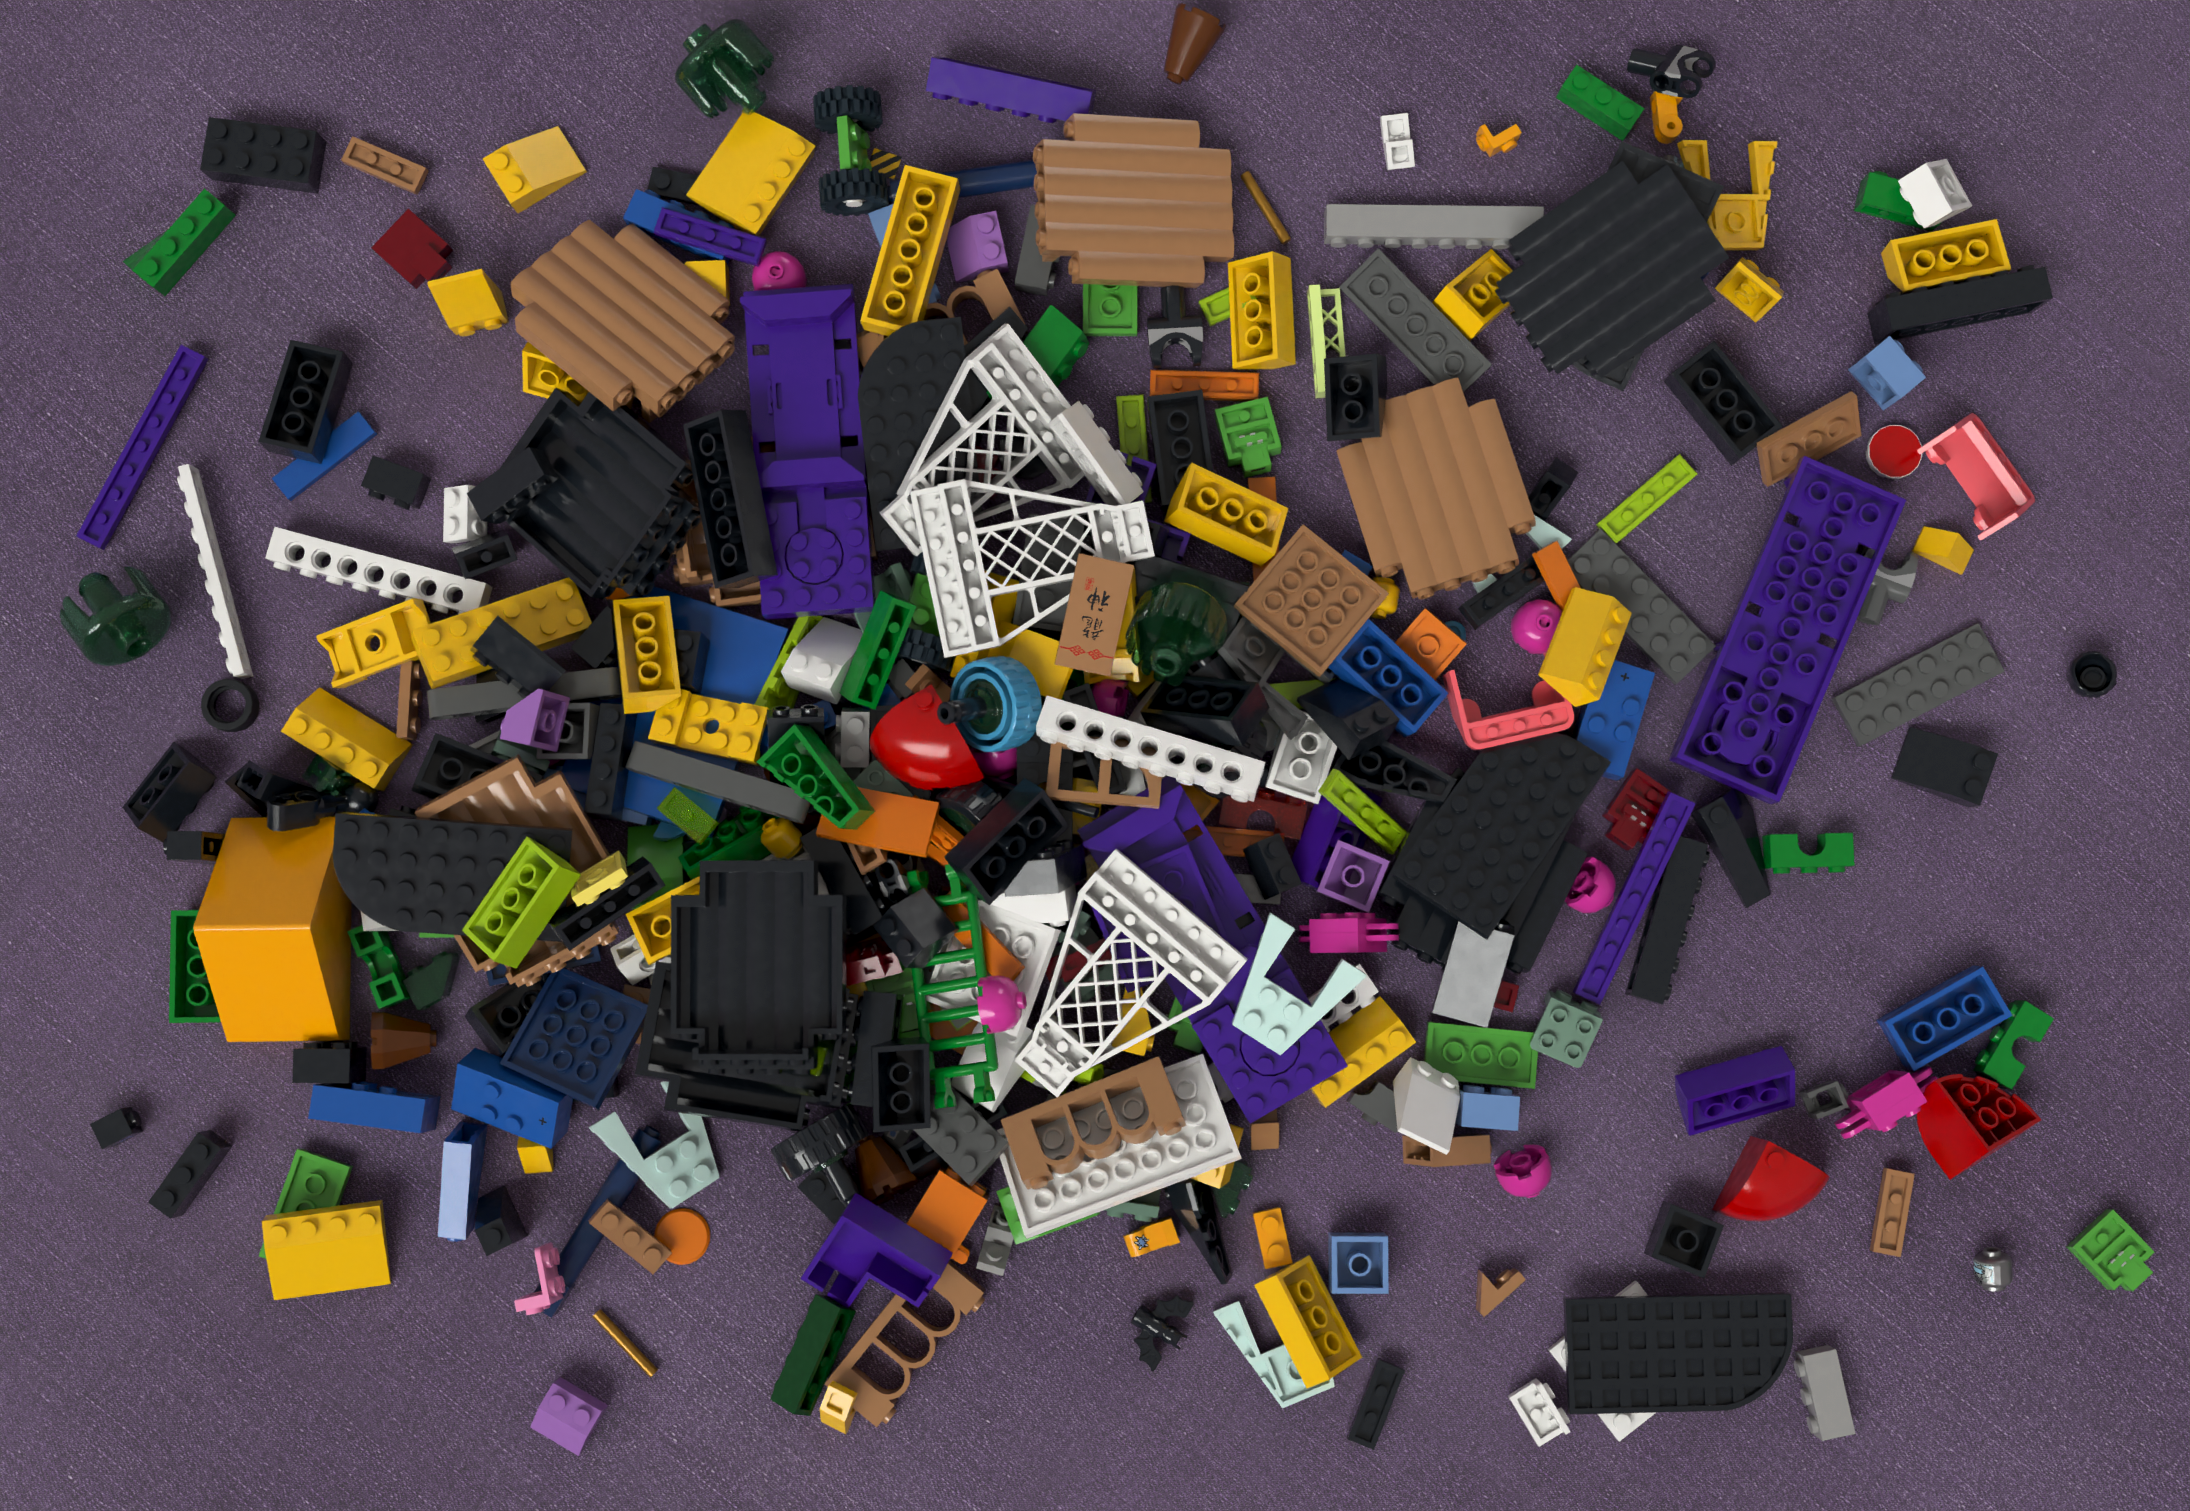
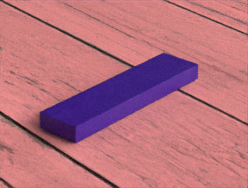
(710, 236)

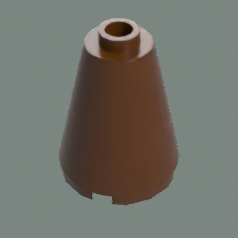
(1190, 42)

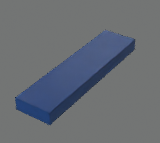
(342, 443)

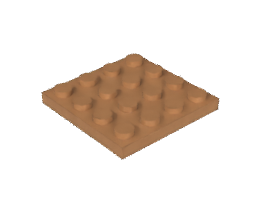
(1311, 600)

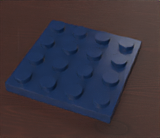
(576, 1037)

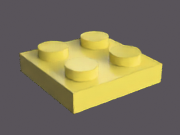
(598, 878)

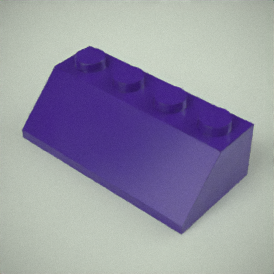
(1320, 836)
(1736, 1090)

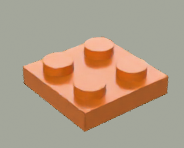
(1430, 643)

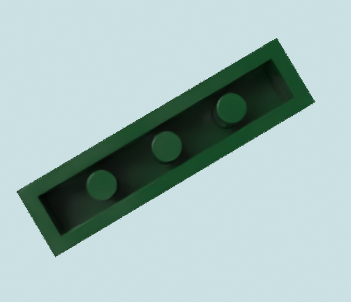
(812, 1355)

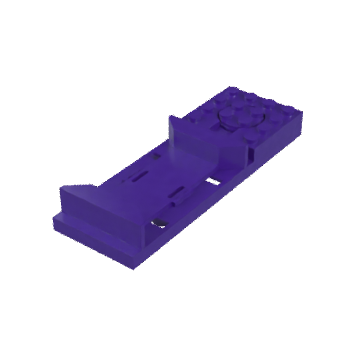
(811, 485)
(1770, 666)
(1251, 1070)

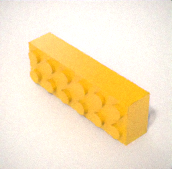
(910, 250)
(542, 615)

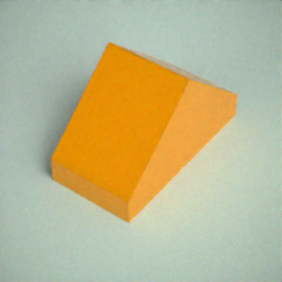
(277, 934)

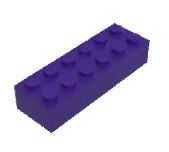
(1008, 90)

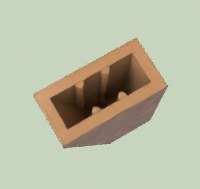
(1464, 1150)

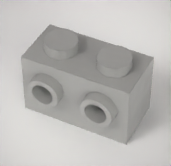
(855, 737)

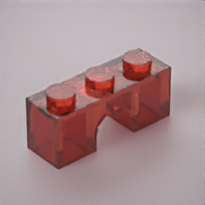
(1287, 812)

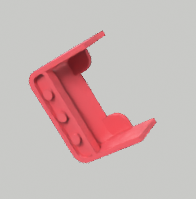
(1982, 473)
(1547, 716)

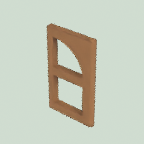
(1103, 795)

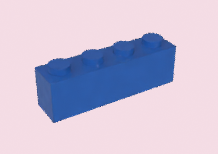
(644, 213)

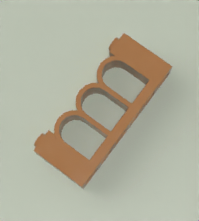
(988, 290)
(1027, 1148)
(875, 1401)

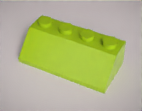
(521, 903)

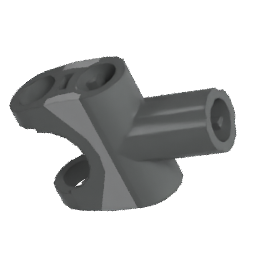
(1887, 585)

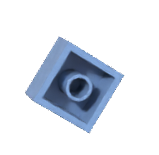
(1887, 373)
(1488, 1109)
(1358, 1263)

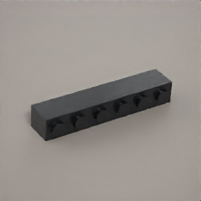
(1666, 922)

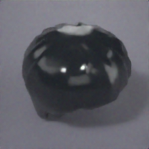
(2091, 674)

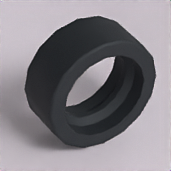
(209, 701)

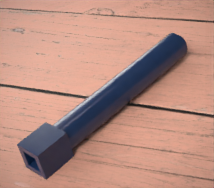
(986, 179)
(585, 1236)

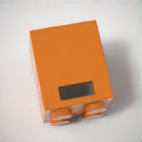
(949, 1211)

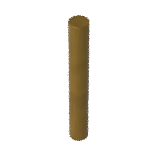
(1265, 207)
(625, 1343)

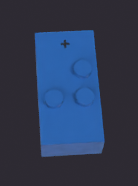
(1387, 672)
(1614, 720)
(1944, 1017)
(509, 1099)
(374, 1107)

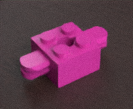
(1348, 933)
(1885, 1101)

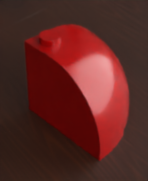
(922, 749)
(1970, 1121)
(1768, 1183)

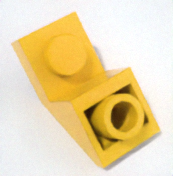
(837, 1407)

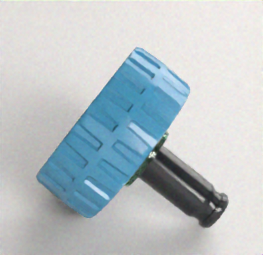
(993, 704)

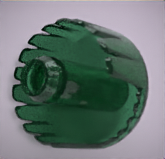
(721, 65)
(120, 625)
(1173, 629)

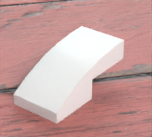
(1397, 141)

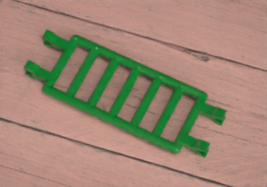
(983, 1090)

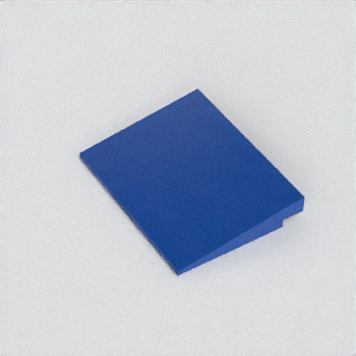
(735, 671)

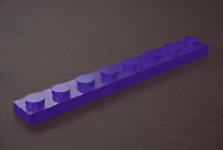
(142, 447)
(1634, 897)

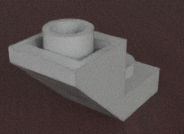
(996, 1244)

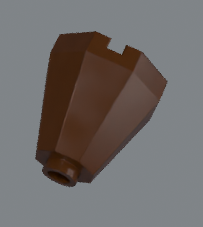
(398, 1039)
(881, 1171)

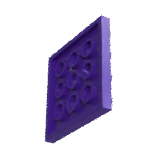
(1182, 879)

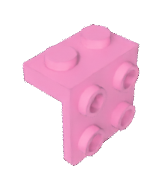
(551, 1283)

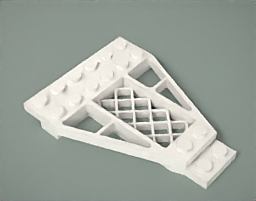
(1029, 402)
(957, 568)
(1159, 927)

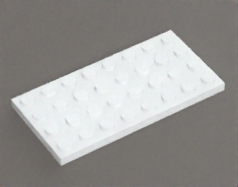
(1133, 1167)

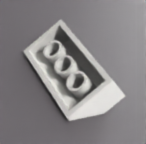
(1095, 456)

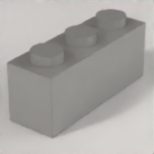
(1824, 1392)

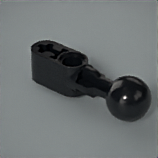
(307, 807)

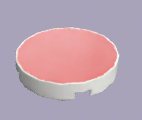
(1893, 452)

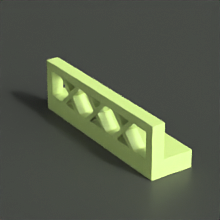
(1317, 332)

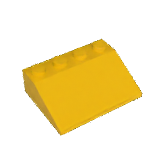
(752, 172)
(326, 1249)

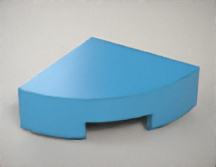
(667, 832)

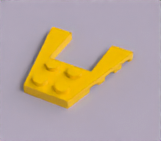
(1737, 218)

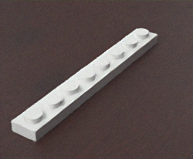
(212, 563)

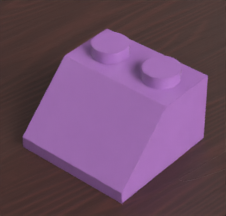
(976, 246)
(536, 720)
(1353, 876)
(568, 1415)

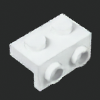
(460, 516)
(1538, 1411)

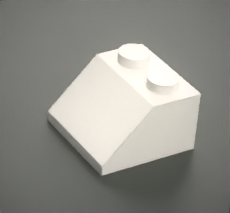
(1934, 193)

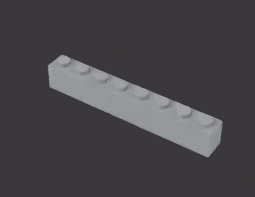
(1426, 225)

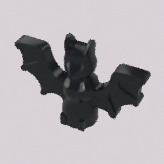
(1154, 1325)

